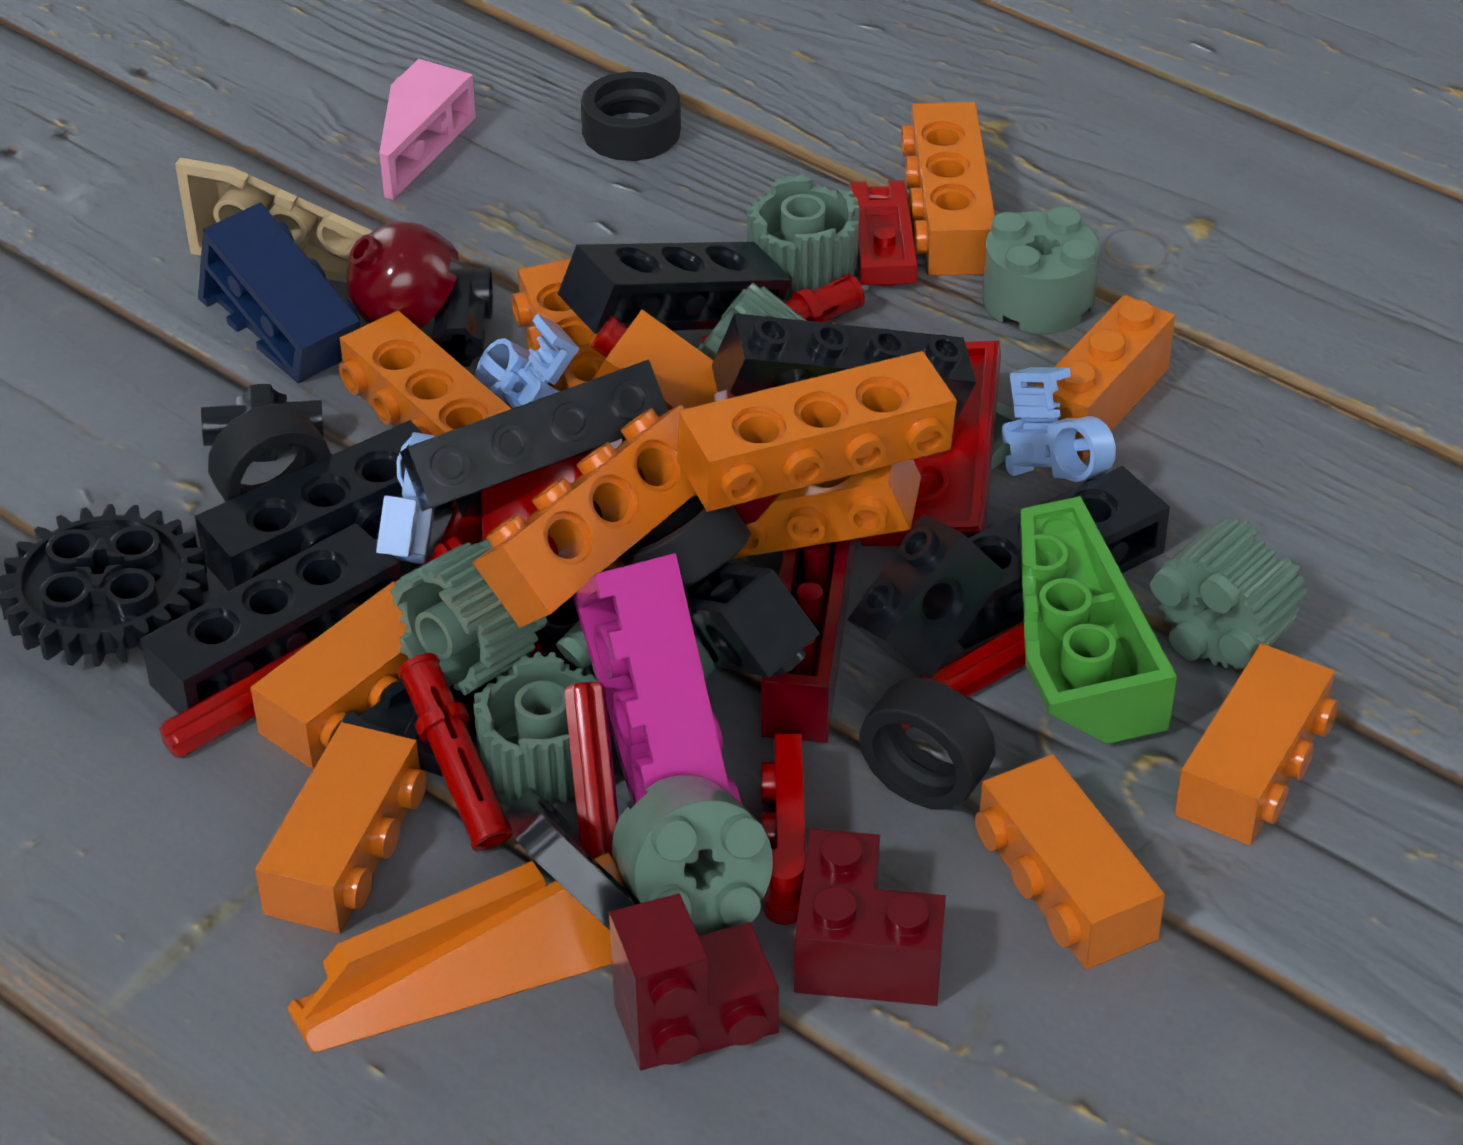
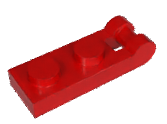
(885, 234)
(784, 828)

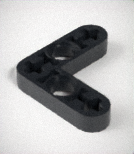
(559, 852)

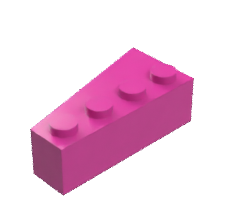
(651, 675)

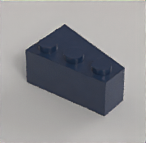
(274, 292)

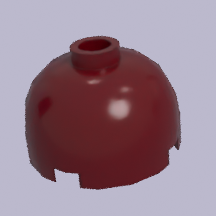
(402, 271)

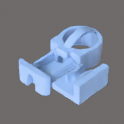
(526, 369)
(1051, 443)
(403, 525)

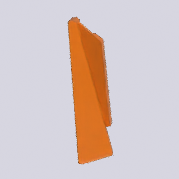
(454, 956)

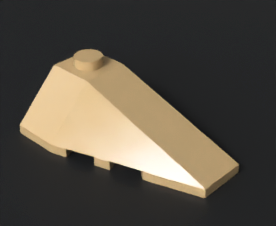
(219, 191)

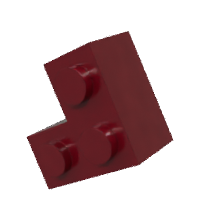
(863, 937)
(684, 989)

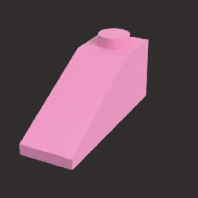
(423, 116)

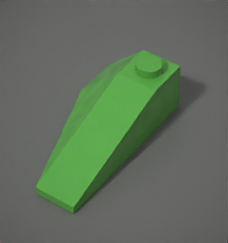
(1086, 630)

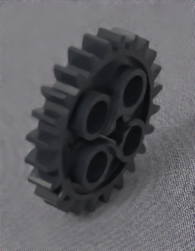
(101, 583)

